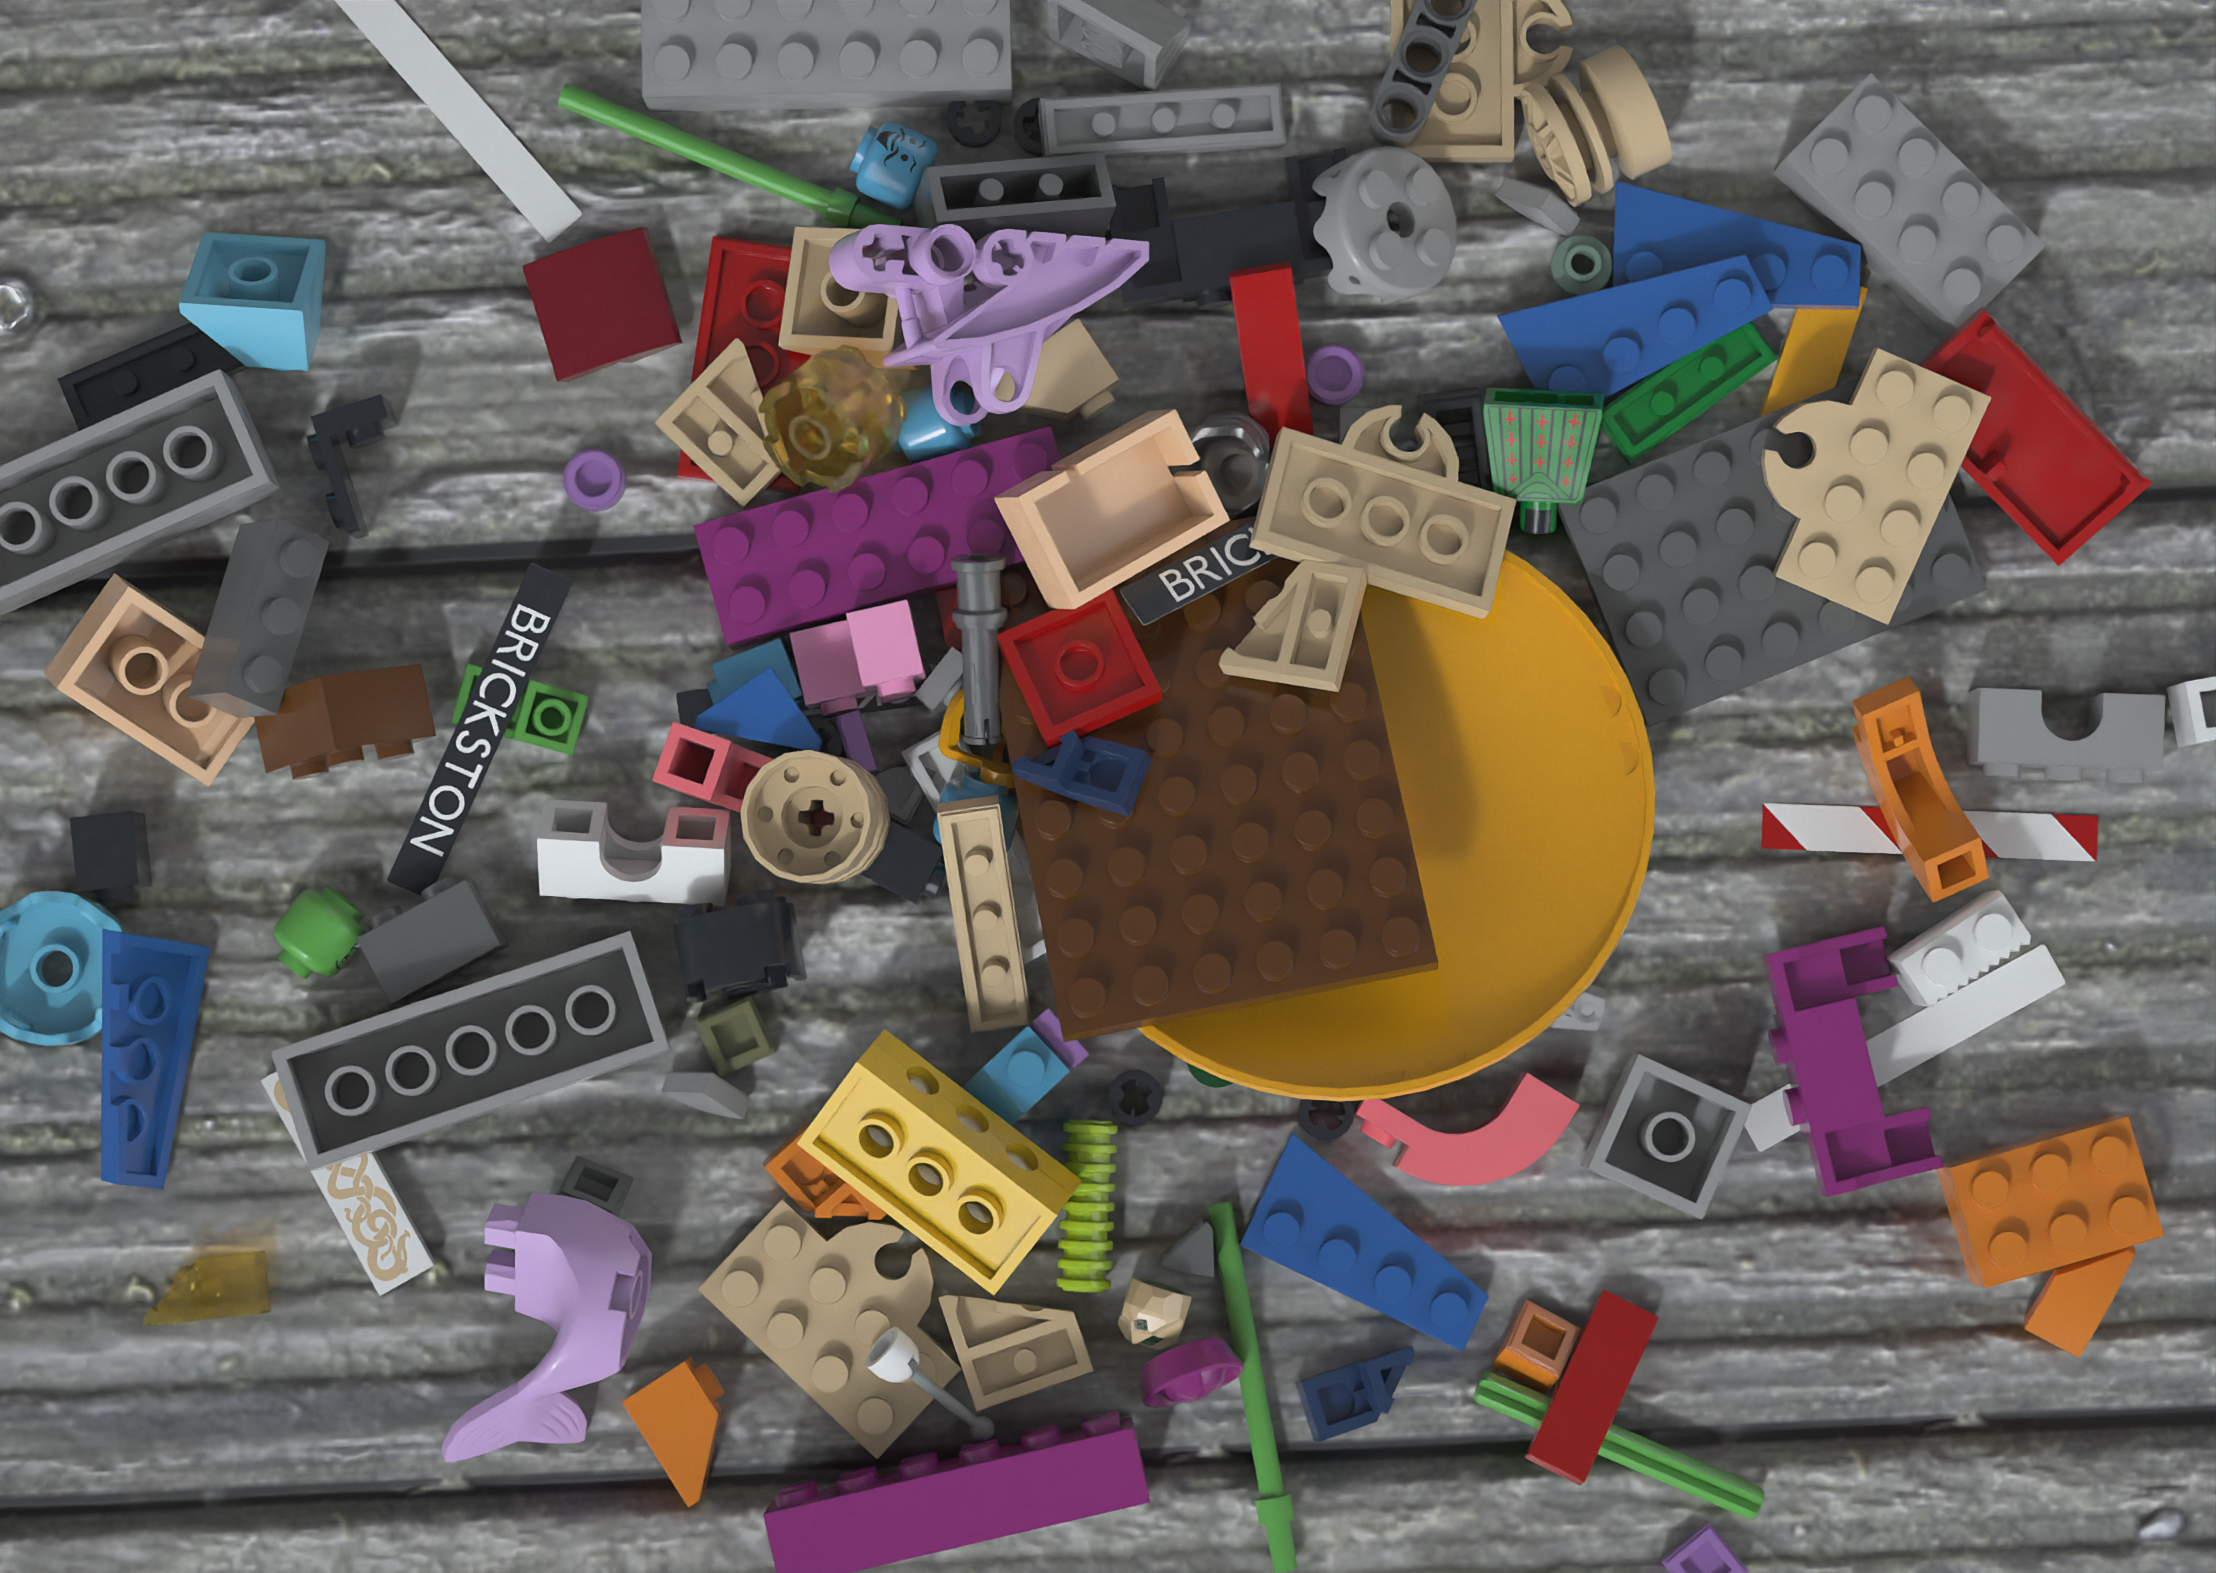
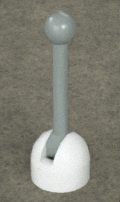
(897, 1359)

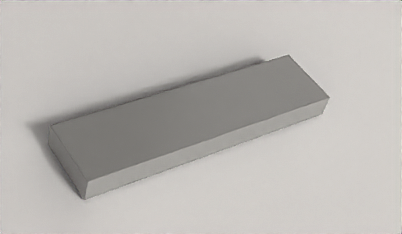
(1163, 121)

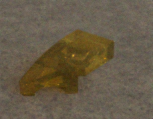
(215, 1289)

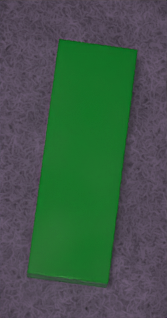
(1684, 391)

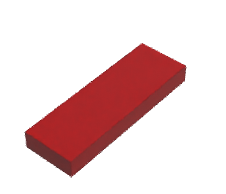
(1271, 348)
(1591, 1387)

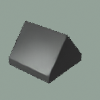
(596, 1185)
(1192, 1251)

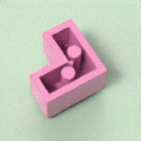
(860, 658)

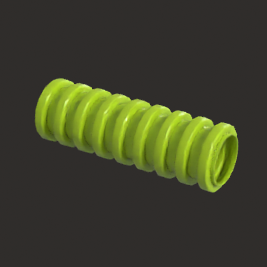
(1088, 1207)

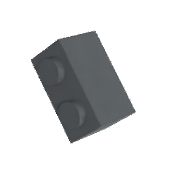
(431, 939)

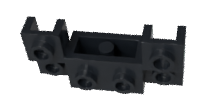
(1196, 253)

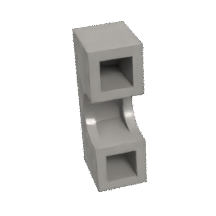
(2010, 734)

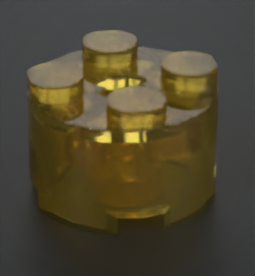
(831, 419)

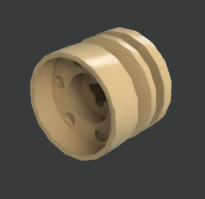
(1606, 121)
(780, 809)

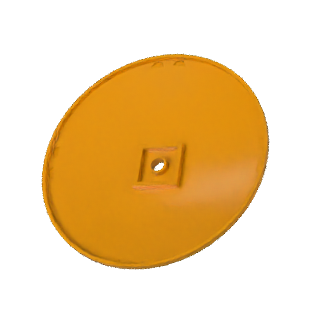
(1527, 838)

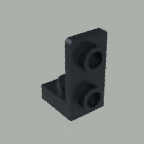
(360, 426)

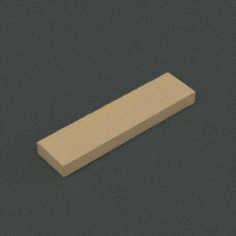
(984, 913)

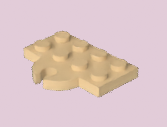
(1489, 70)
(1871, 481)
(1386, 512)
(823, 1308)

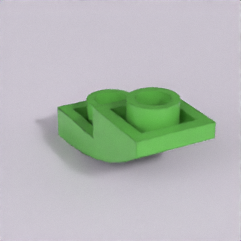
(542, 717)

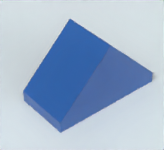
(763, 713)

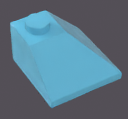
(258, 297)

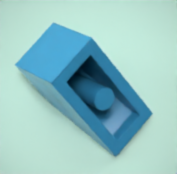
(1017, 1076)

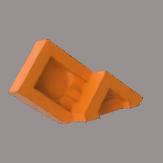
(814, 1185)
(2077, 1300)

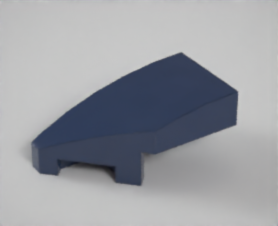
(1089, 771)
(1352, 1393)

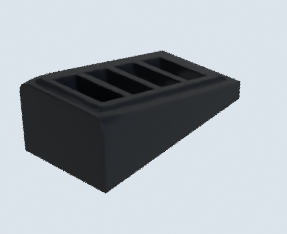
(1462, 399)

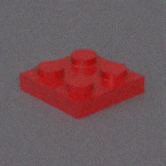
(1079, 668)

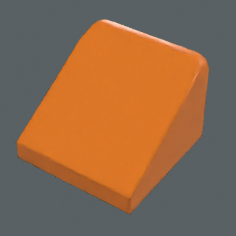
(1536, 1347)

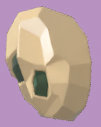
(1153, 1313)

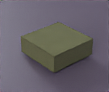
(735, 1036)

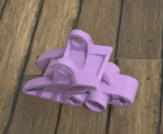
(998, 318)

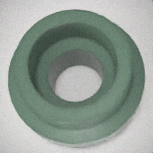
(1567, 278)

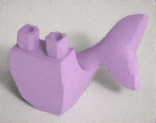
(586, 1281)

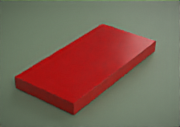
(747, 303)

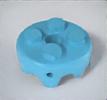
(30, 932)

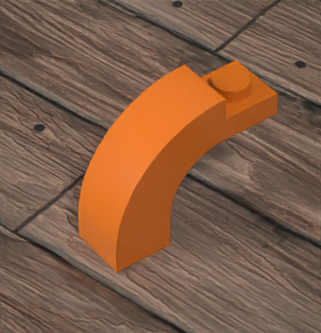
(1913, 793)

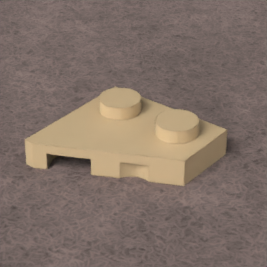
(721, 426)
(1304, 630)
(1013, 1346)

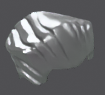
(1234, 456)

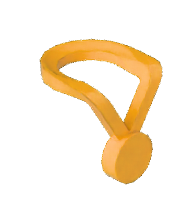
(992, 770)

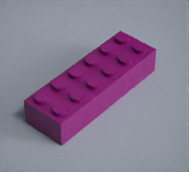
(866, 544)
(958, 1500)

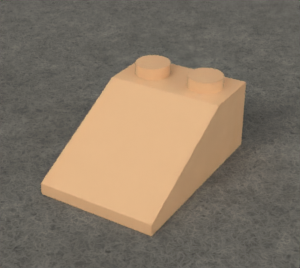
(135, 669)

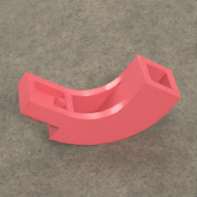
(713, 769)
(1504, 1144)

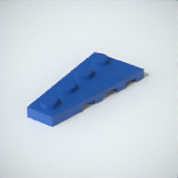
(1670, 233)
(1633, 328)
(147, 1038)
(1347, 1241)

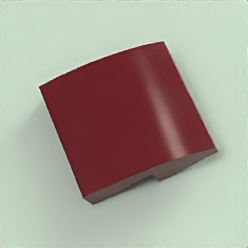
(602, 304)

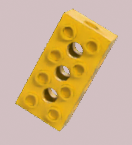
(939, 1162)

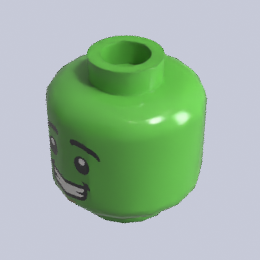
(319, 932)

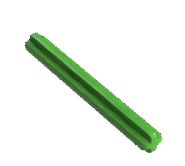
(1631, 1450)

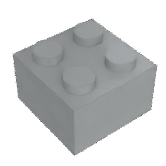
(1666, 1135)

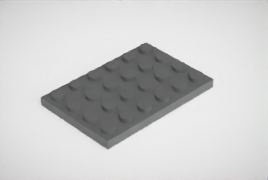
(1688, 561)

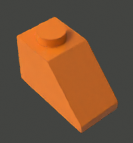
(681, 1423)

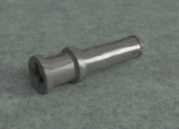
(980, 618)

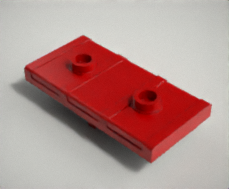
(2034, 442)

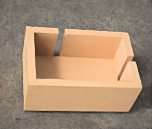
(1111, 509)

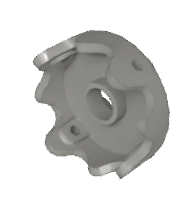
(1356, 229)

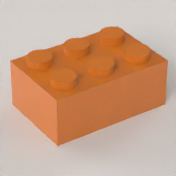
(2049, 1201)

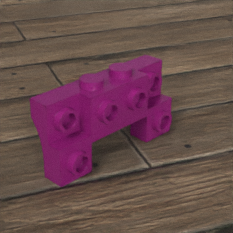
(1831, 1067)

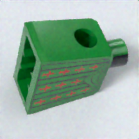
(1541, 449)

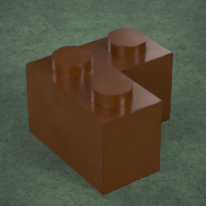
(344, 715)

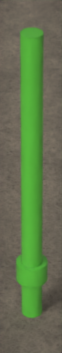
(840, 207)
(1274, 1506)

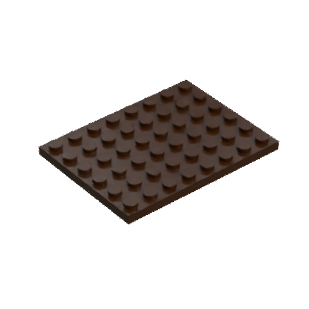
(1259, 843)

